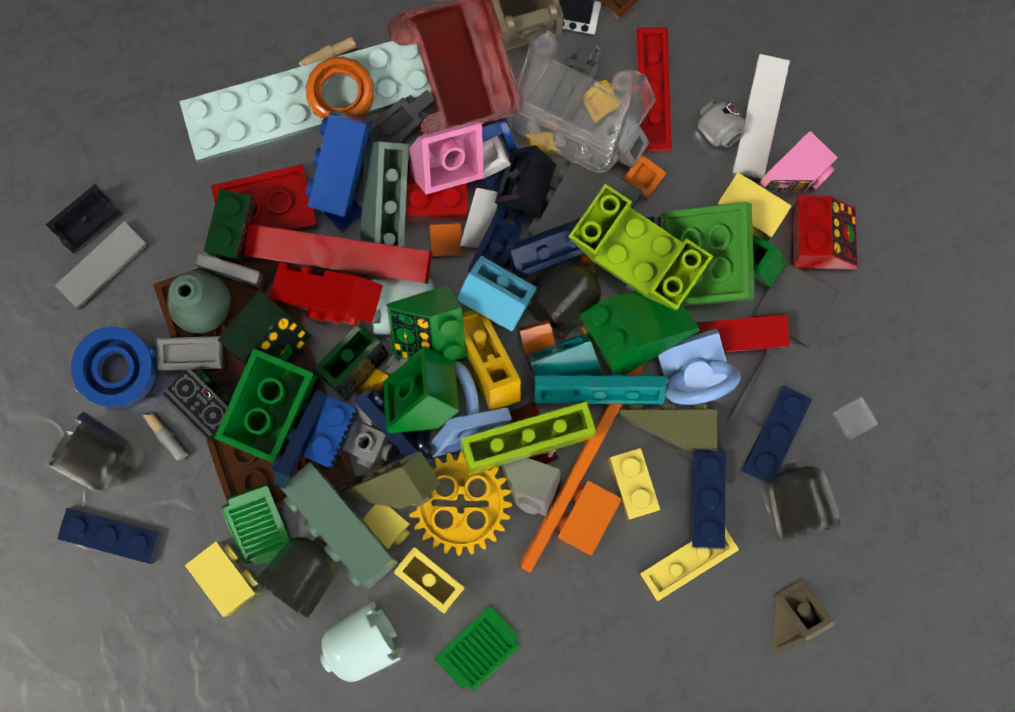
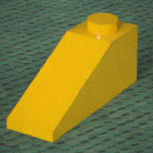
(490, 362)

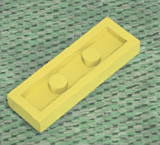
(683, 567)

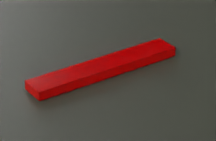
(338, 253)

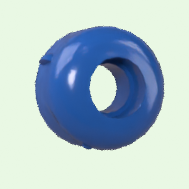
(89, 362)

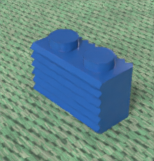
(330, 432)

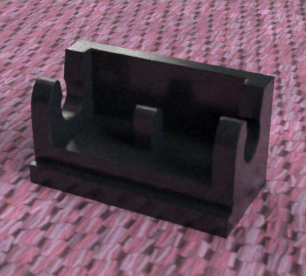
(526, 182)
(84, 219)

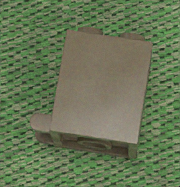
(523, 18)

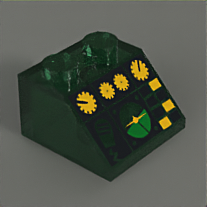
(264, 328)

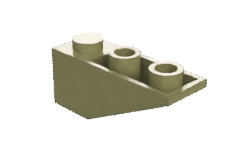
(684, 428)

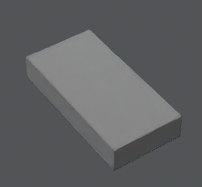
(229, 270)
(190, 352)

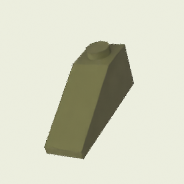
(395, 484)

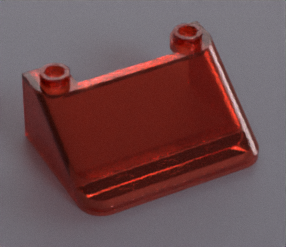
(461, 60)

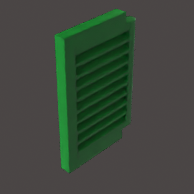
(255, 525)
(478, 650)

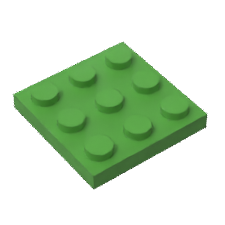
(726, 235)

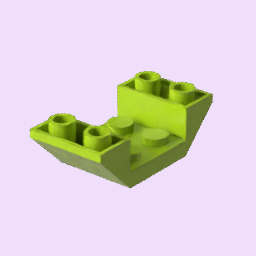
(638, 249)

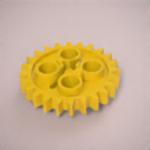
(458, 532)

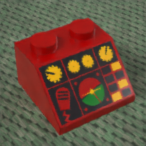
(824, 233)

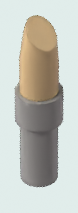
(165, 436)

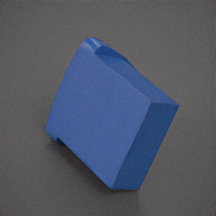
(497, 128)

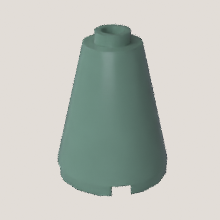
(198, 301)

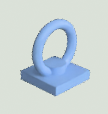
(698, 370)
(467, 422)

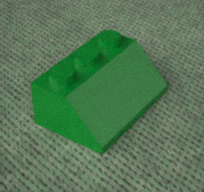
(265, 406)

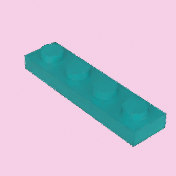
(600, 389)

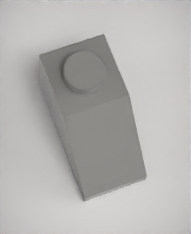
(532, 484)

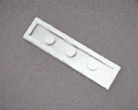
(761, 117)

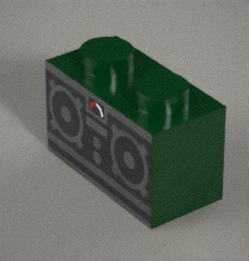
(229, 226)
(351, 361)
(198, 402)

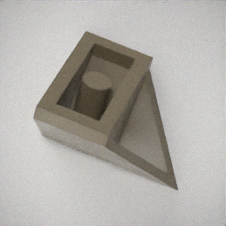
(798, 617)

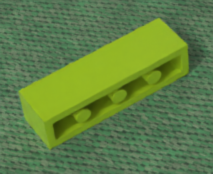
(527, 438)

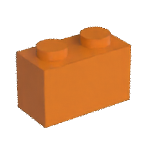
(588, 517)

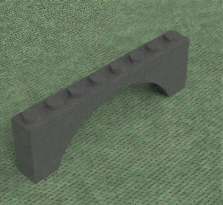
(563, 205)

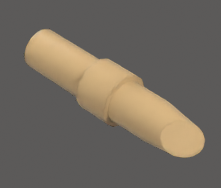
(329, 51)

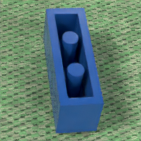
(338, 162)

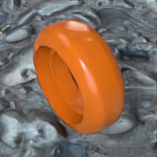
(339, 66)

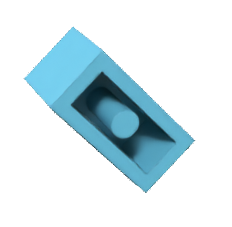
(496, 293)

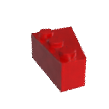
(326, 295)

